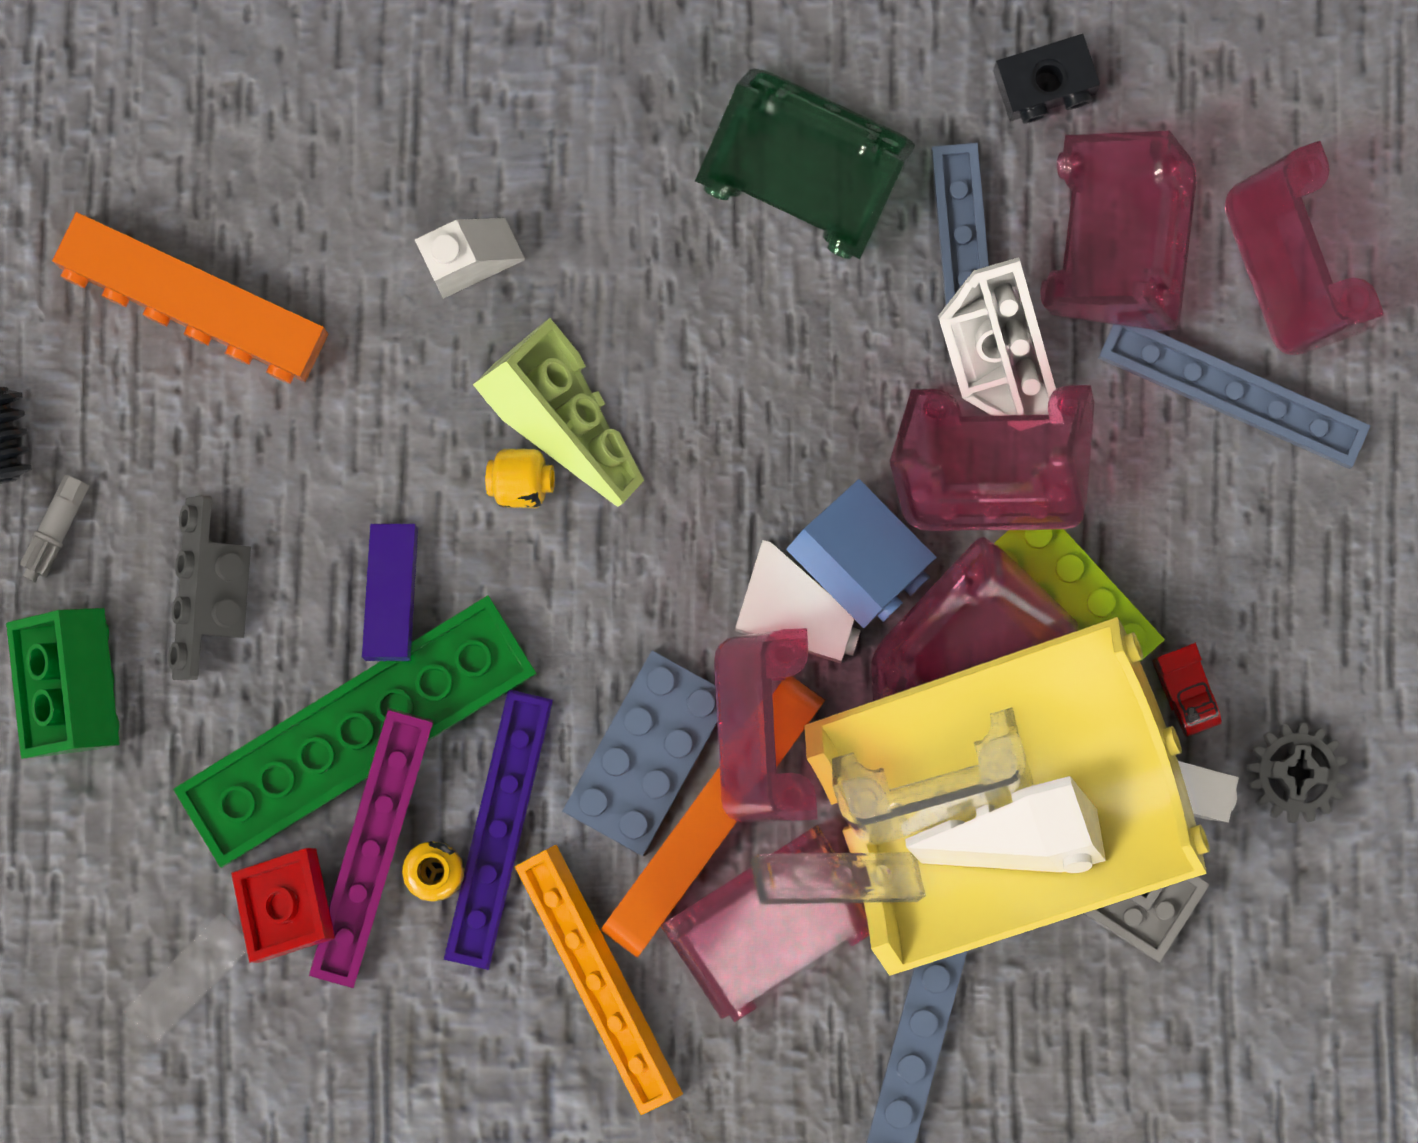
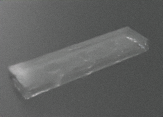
(837, 878)

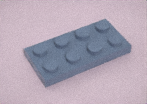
(645, 754)

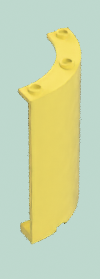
(1080, 716)

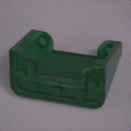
(806, 159)

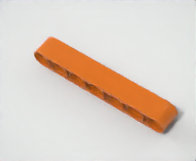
(699, 834)

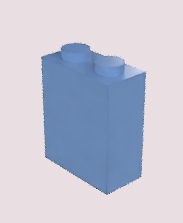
(862, 555)

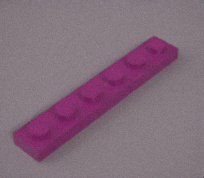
(371, 846)

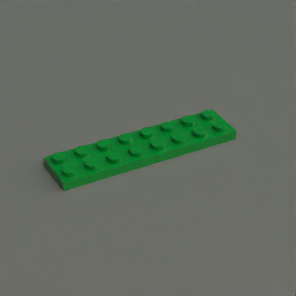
(334, 739)

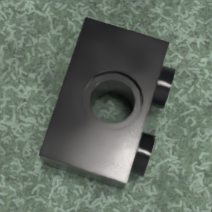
(1066, 60)

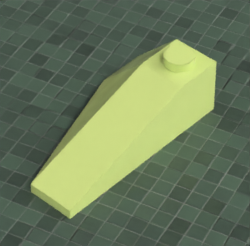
(548, 402)

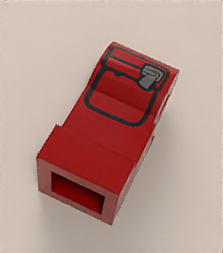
(1188, 689)

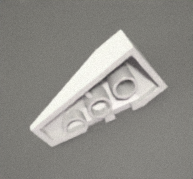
(1041, 830)

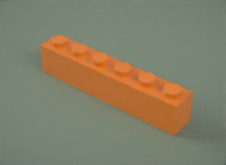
(189, 297)

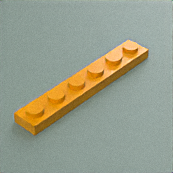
(598, 980)

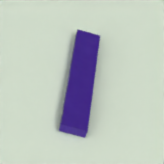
(498, 829)

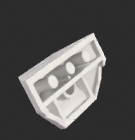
(998, 343)

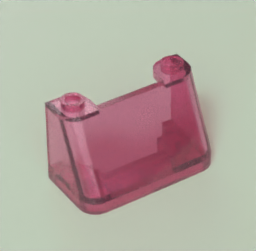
(1124, 230)
(1286, 261)
(993, 469)
(967, 618)
(746, 727)
(748, 947)

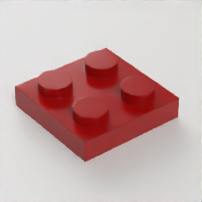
(282, 905)

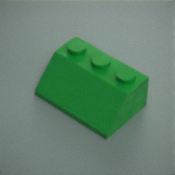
(63, 682)

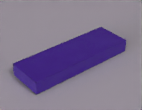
(390, 592)

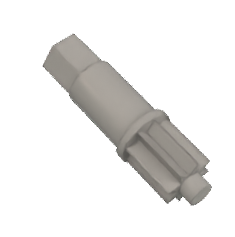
(53, 528)

